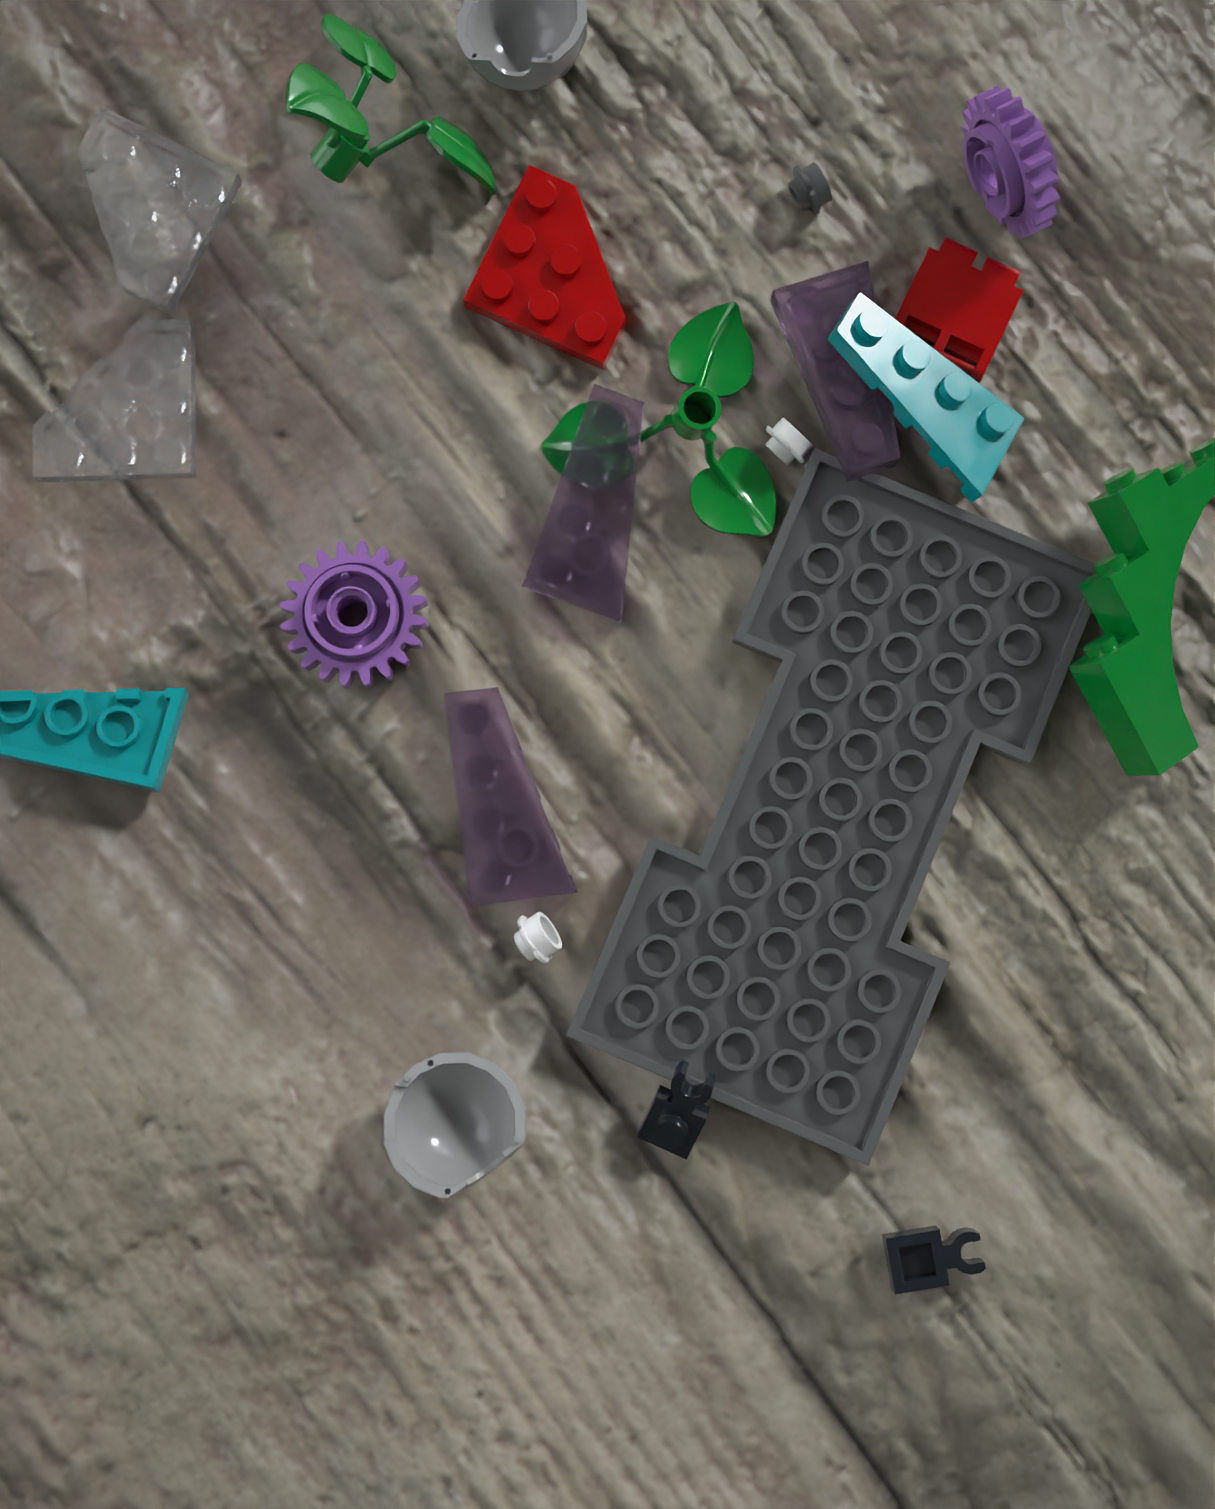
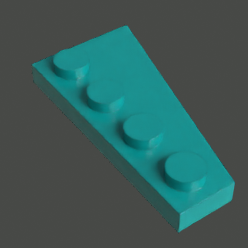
(943, 403)
(94, 734)

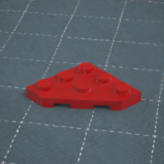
(549, 273)

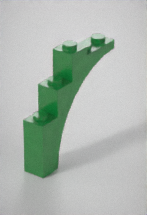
(1130, 668)

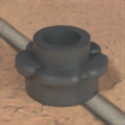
(809, 188)

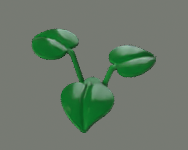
(345, 143)
(718, 360)

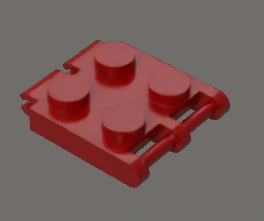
(960, 305)

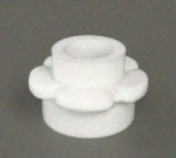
(787, 442)
(537, 937)

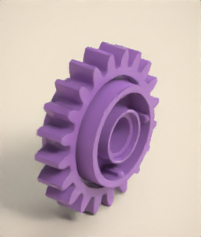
(1010, 161)
(331, 591)

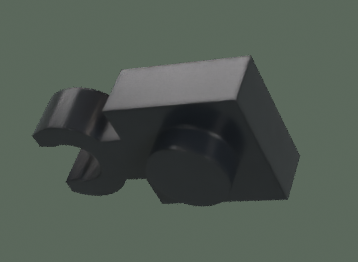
(677, 1113)
(920, 1258)

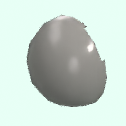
(522, 41)
(452, 1122)

